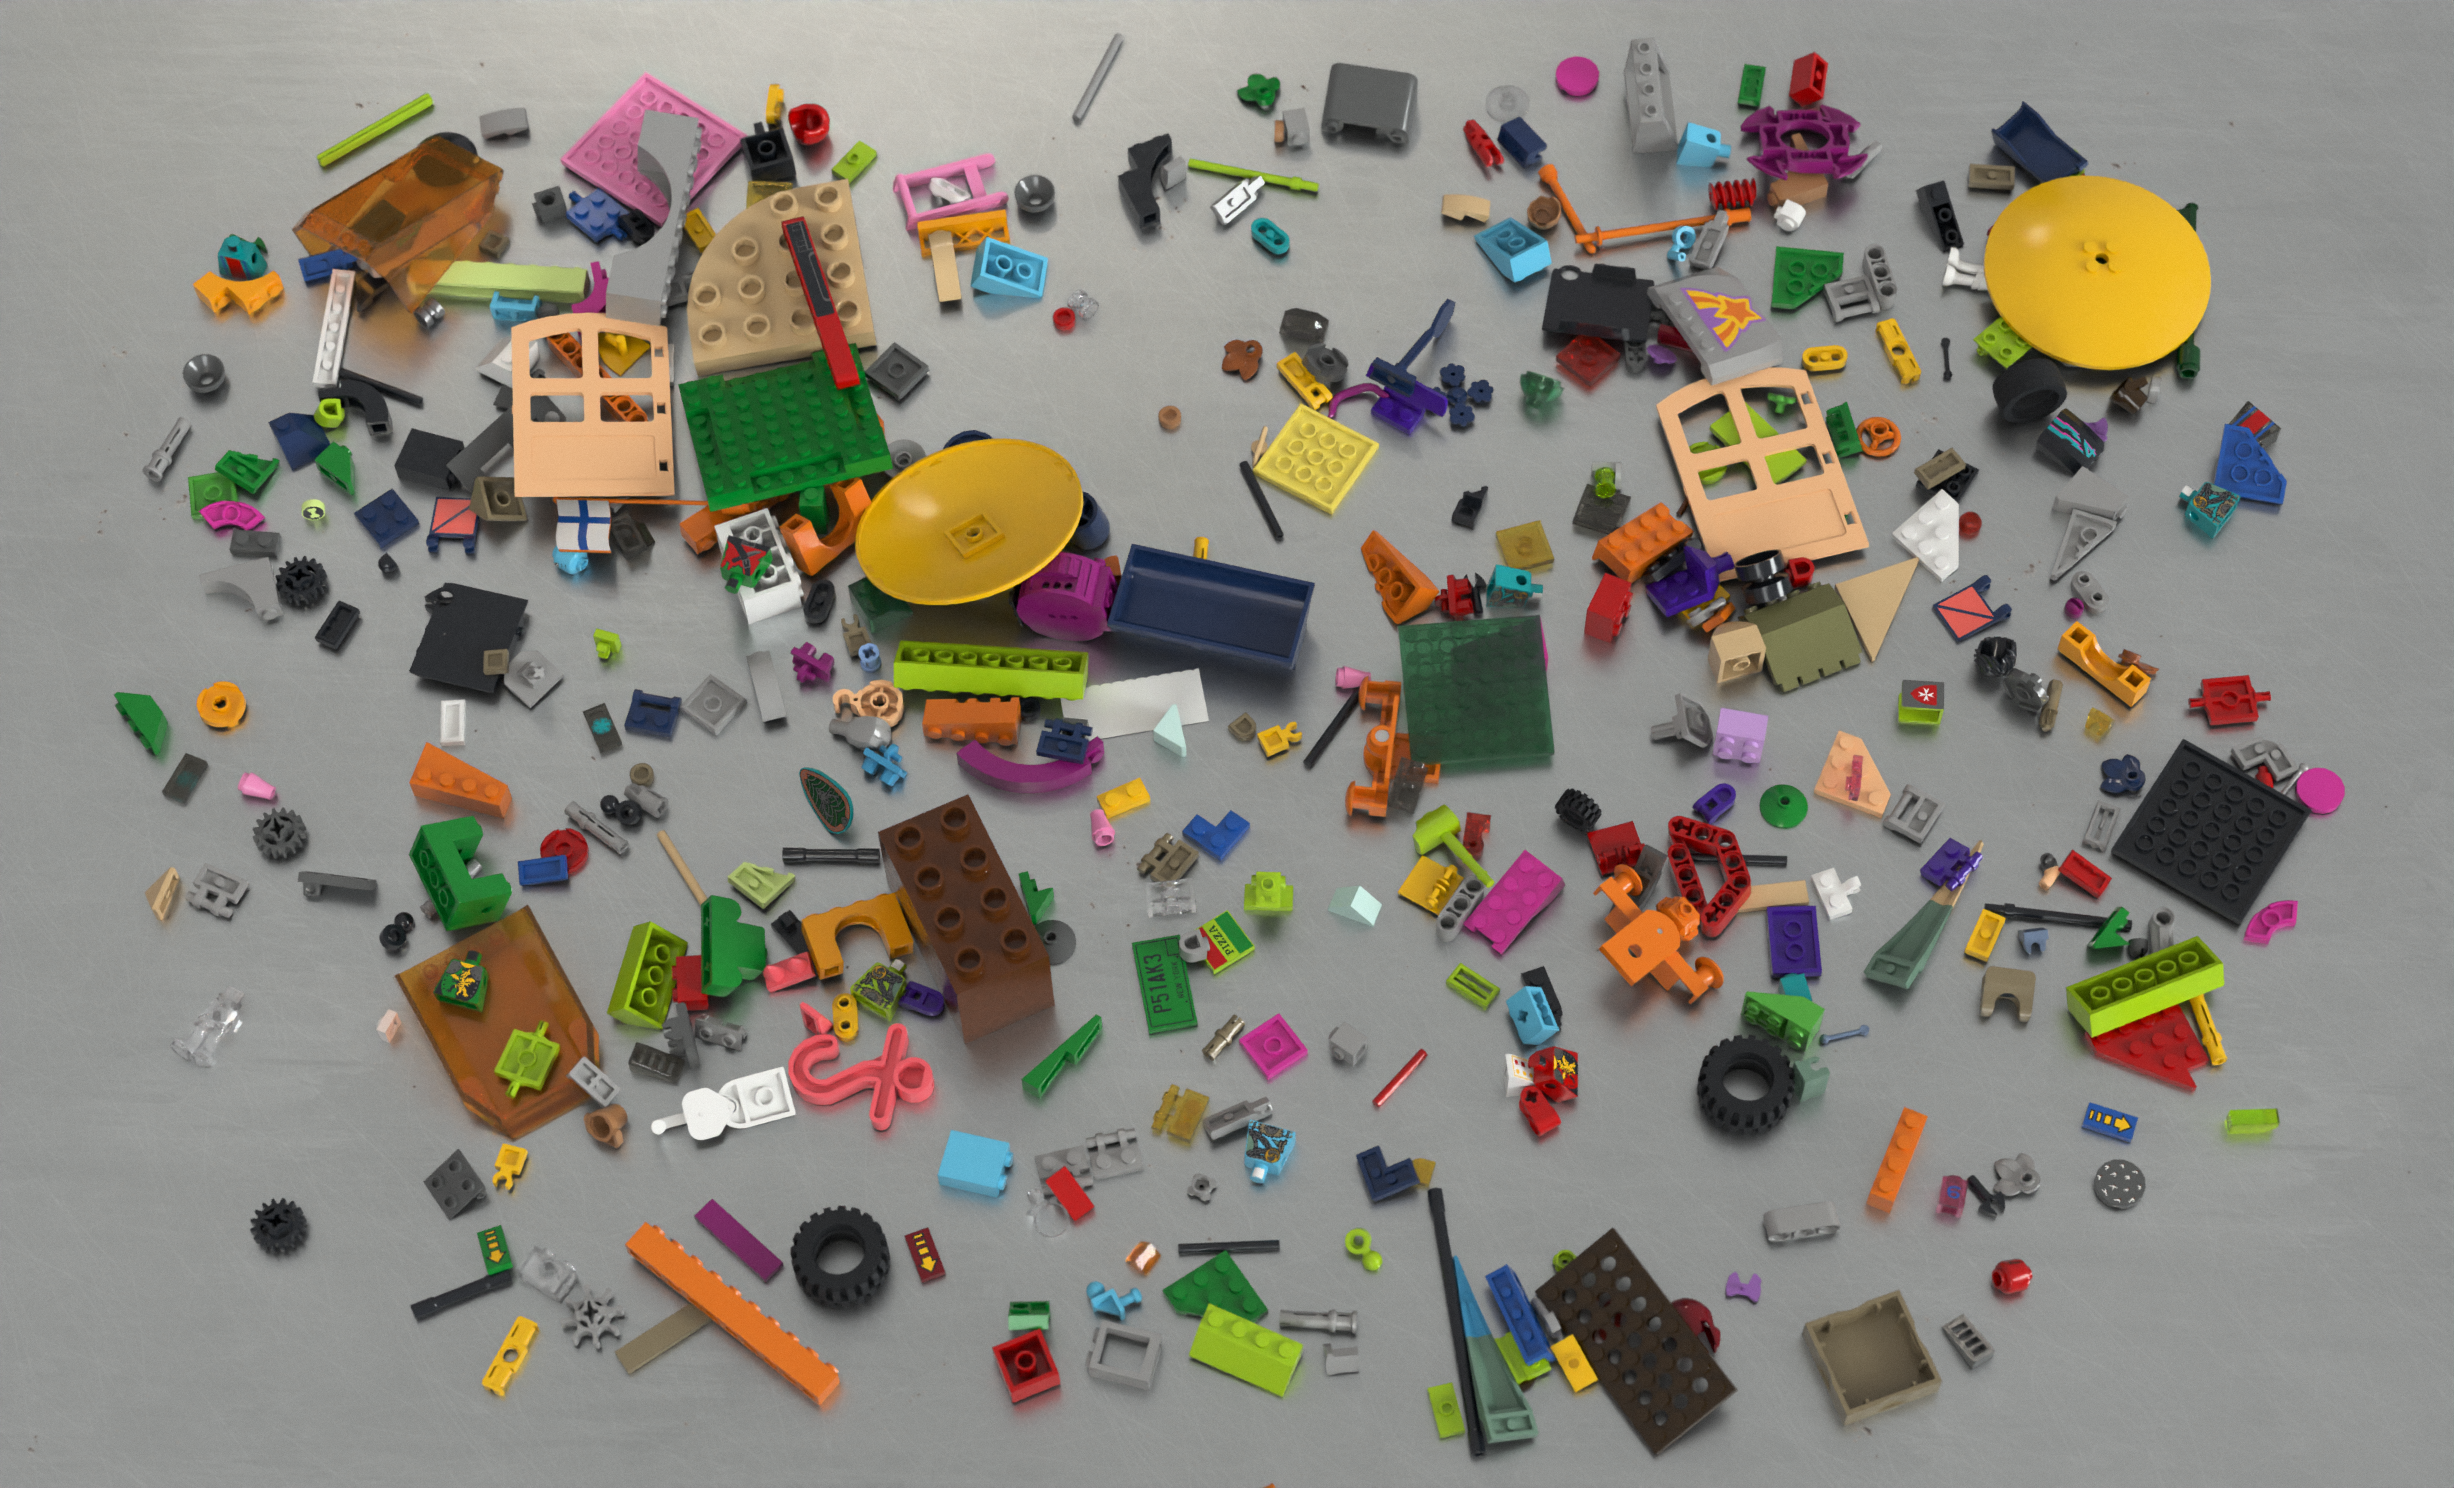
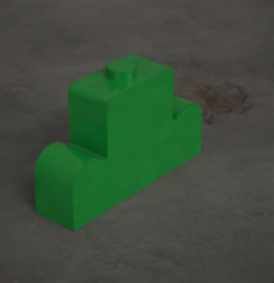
(728, 947)

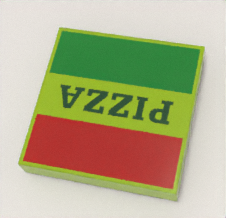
(1226, 942)

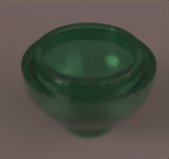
(1539, 389)

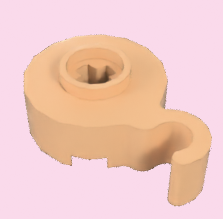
(866, 701)

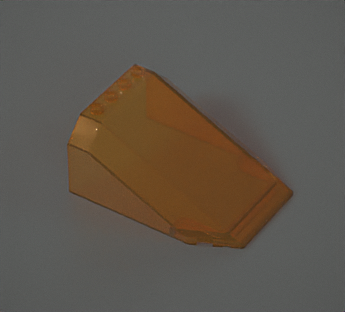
(408, 216)
(521, 990)

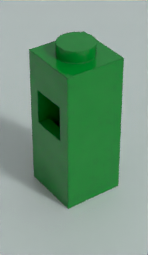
(815, 508)

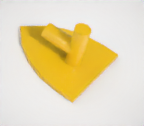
(620, 350)

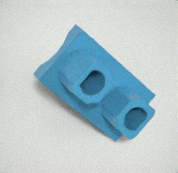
(892, 771)

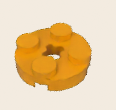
(224, 716)

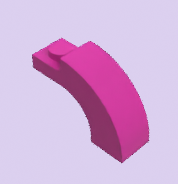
(597, 300)

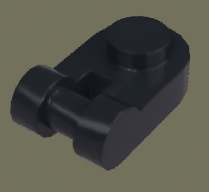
(641, 229)

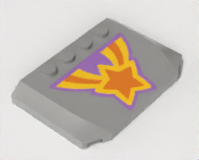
(1719, 324)

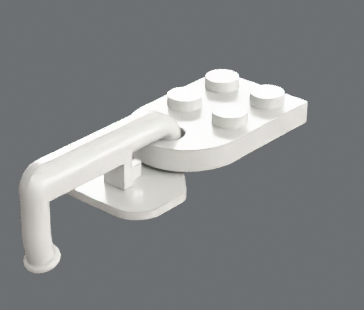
(757, 1097)

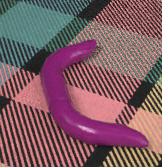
(1354, 390)

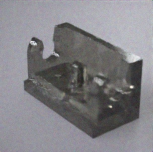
(1407, 785)

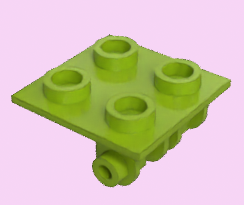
(2001, 343)

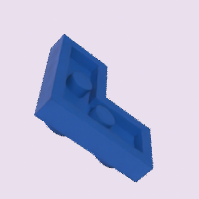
(1218, 839)

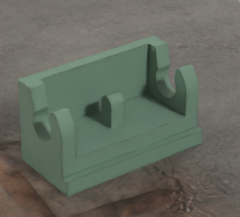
(1809, 1081)

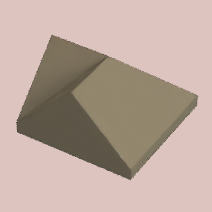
(496, 501)

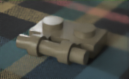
(1173, 865)

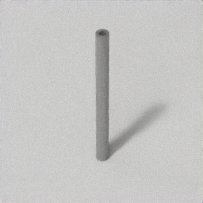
(1097, 77)

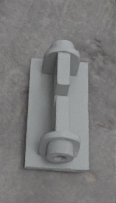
(711, 1030)

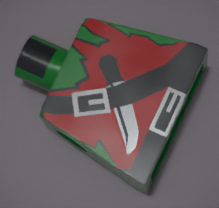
(744, 563)

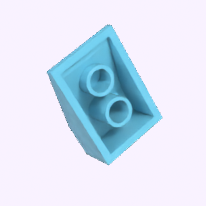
(1514, 249)
(1008, 270)

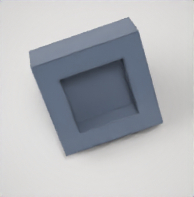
(2031, 936)

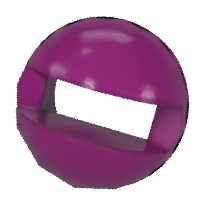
(2071, 608)

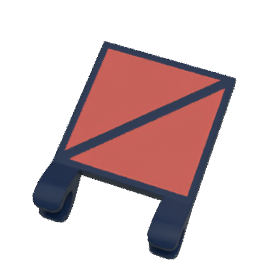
(453, 520)
(1968, 612)

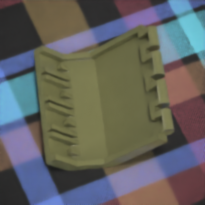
(1805, 635)

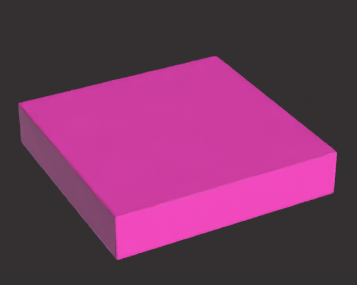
(1273, 1046)

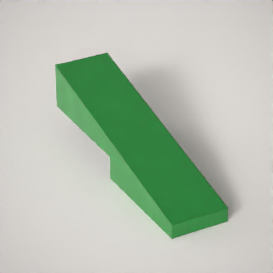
(1071, 1050)

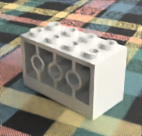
(780, 585)

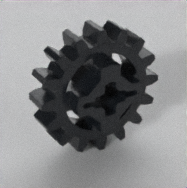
(303, 582)
(271, 1217)

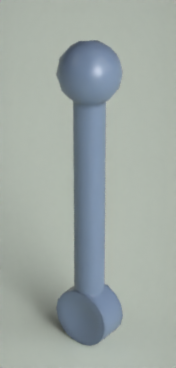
(1863, 1030)

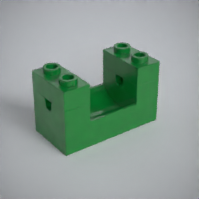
(440, 860)

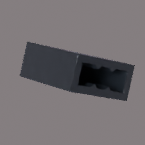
(426, 457)

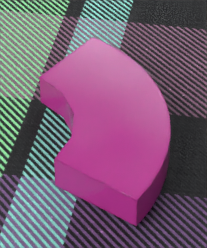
(231, 513)
(2270, 919)

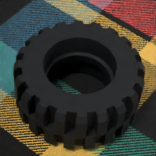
(1753, 1056)
(835, 1226)

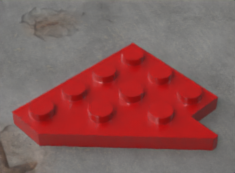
(2156, 1046)

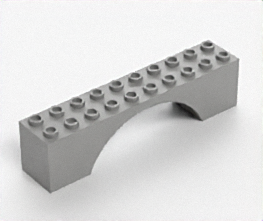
(643, 276)

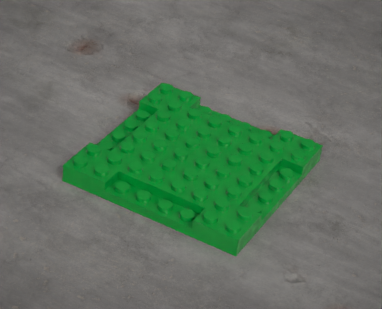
(782, 431)

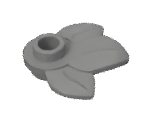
(2013, 1173)

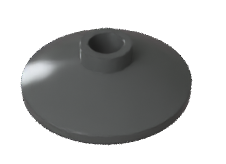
(1064, 944)

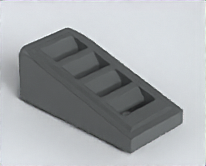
(1966, 1352)

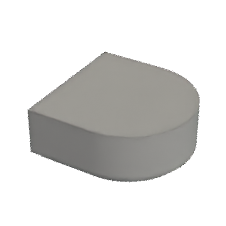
(2154, 388)

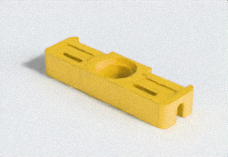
(1894, 338)
(516, 1340)

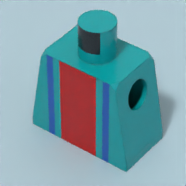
(241, 259)

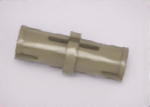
(1223, 1037)

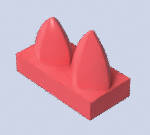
(788, 972)

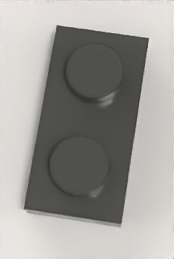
(255, 543)

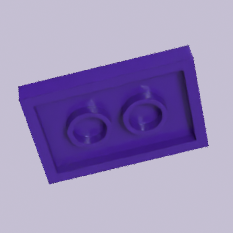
(1793, 941)

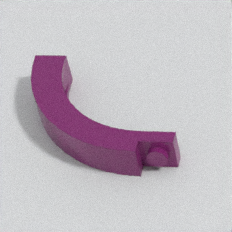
(1026, 778)

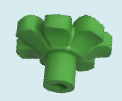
(1781, 401)

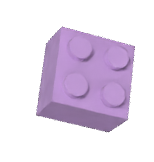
(1740, 735)

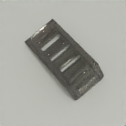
(643, 1068)

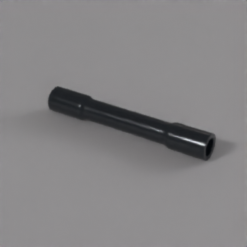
(860, 855)
(432, 1304)

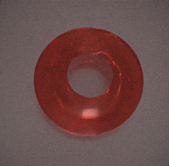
(1970, 517)

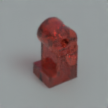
(1474, 827)

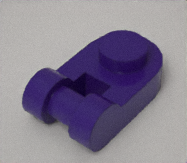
(1721, 796)
(930, 1002)

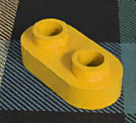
(775, 96)
(1823, 358)
(845, 1015)

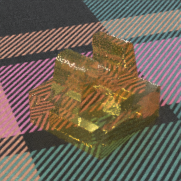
(2104, 720)

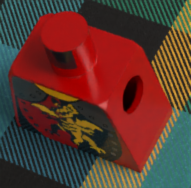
(1556, 1072)

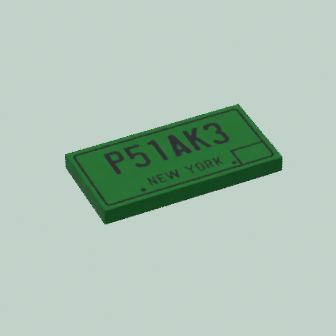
(1164, 984)

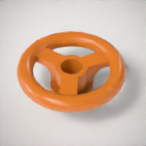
(1878, 426)

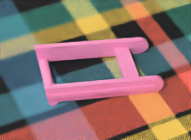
(970, 168)

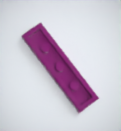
(738, 1240)

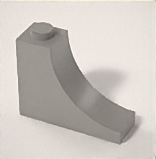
(251, 581)

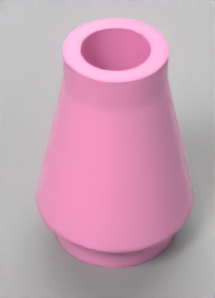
(1349, 677)
(253, 785)
(1101, 828)

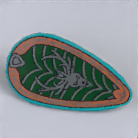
(827, 800)

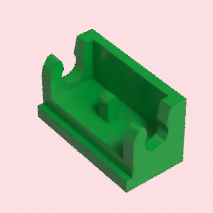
(1843, 430)

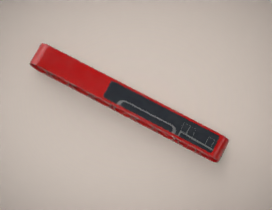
(820, 303)

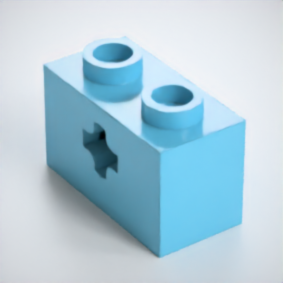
(1532, 1015)

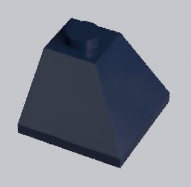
(299, 438)

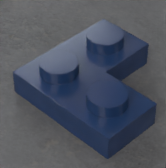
(1385, 1180)

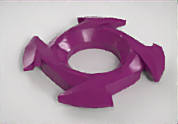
(1778, 157)

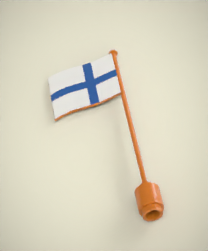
(586, 522)

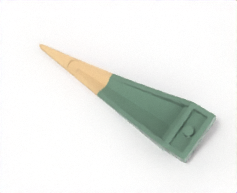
(1911, 946)

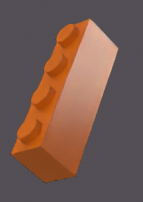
(1896, 1160)

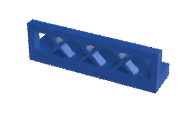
(1520, 1315)

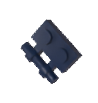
(1063, 746)

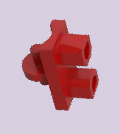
(1451, 600)

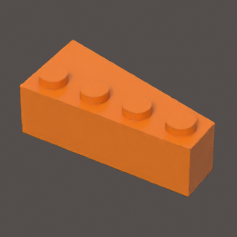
(458, 784)

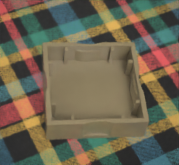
(1871, 1358)

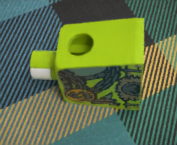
(881, 988)

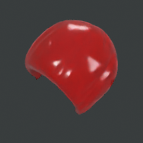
(809, 123)

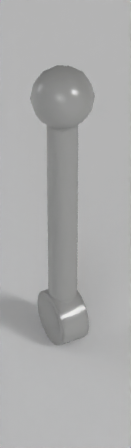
(2303, 767)

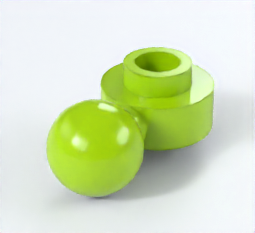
(1371, 1259)

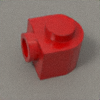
(1800, 571)

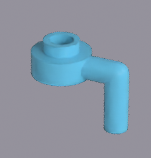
(1687, 241)

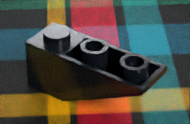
(1940, 214)

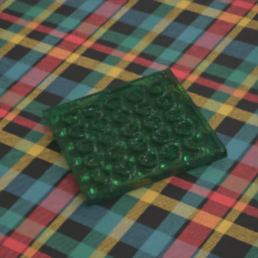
(1475, 690)

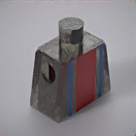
(2261, 426)

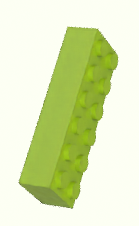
(2145, 986)

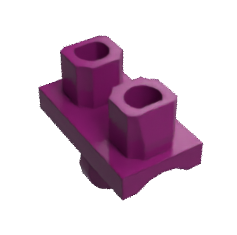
(808, 666)

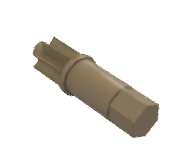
(2049, 710)

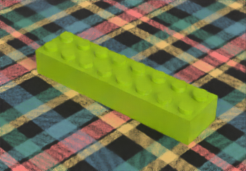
(991, 670)

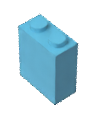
(975, 1164)

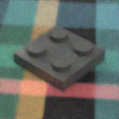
(897, 371)

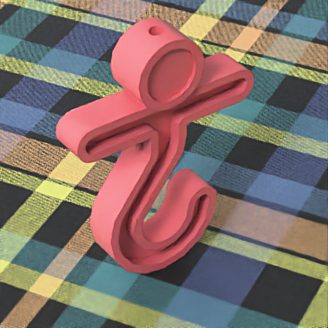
(886, 1074)

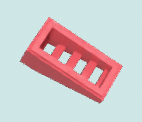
(814, 1020)

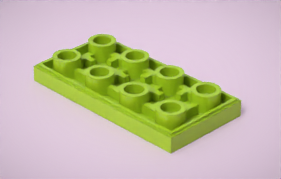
(1780, 465)

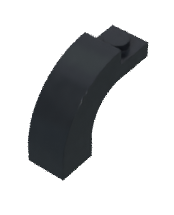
(365, 398)

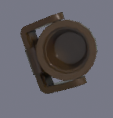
(2130, 395)

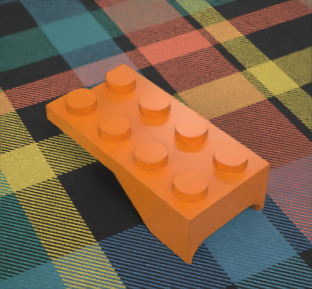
(1641, 542)

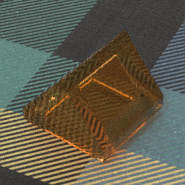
(1143, 1257)

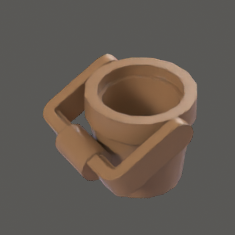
(606, 1124)

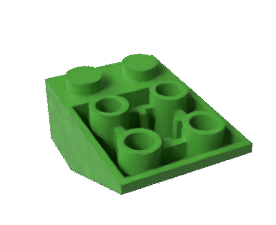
(1784, 1016)

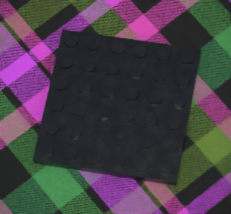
(2211, 831)

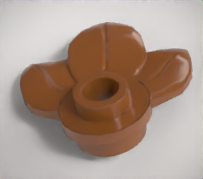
(1240, 359)
(2129, 658)

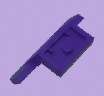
(1407, 412)

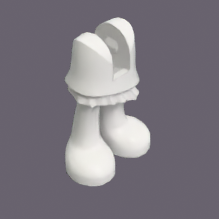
(1957, 265)

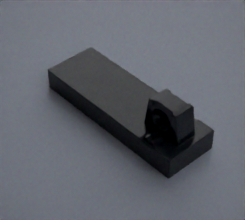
(789, 930)

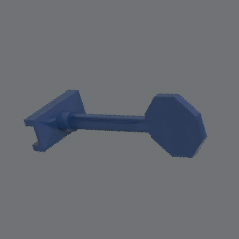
(1396, 375)

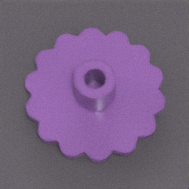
(1661, 354)

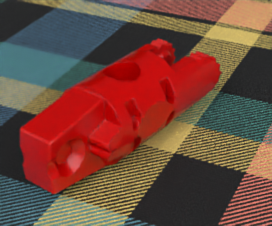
(1482, 144)

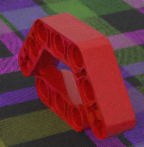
(1679, 836)

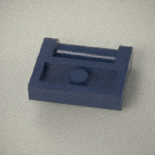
(651, 720)

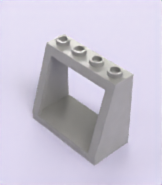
(1649, 98)

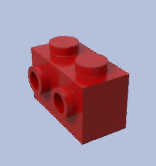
(1808, 79)
(688, 977)

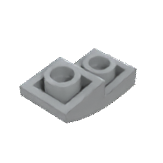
(507, 121)

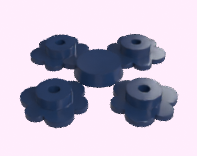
(1457, 395)

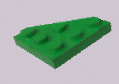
(1802, 274)
(1219, 1284)

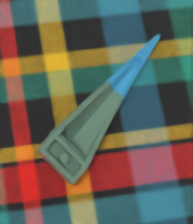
(1498, 1397)

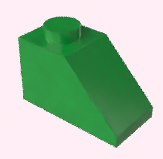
(338, 466)

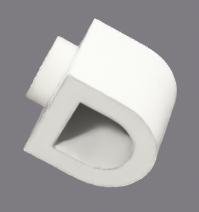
(1790, 215)

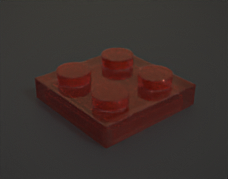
(1588, 358)

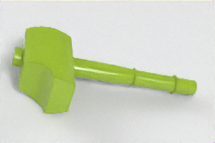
(1440, 827)

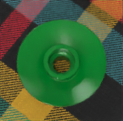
(1779, 814)

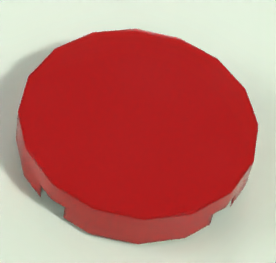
(567, 843)

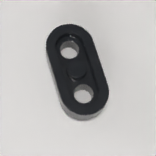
(817, 602)

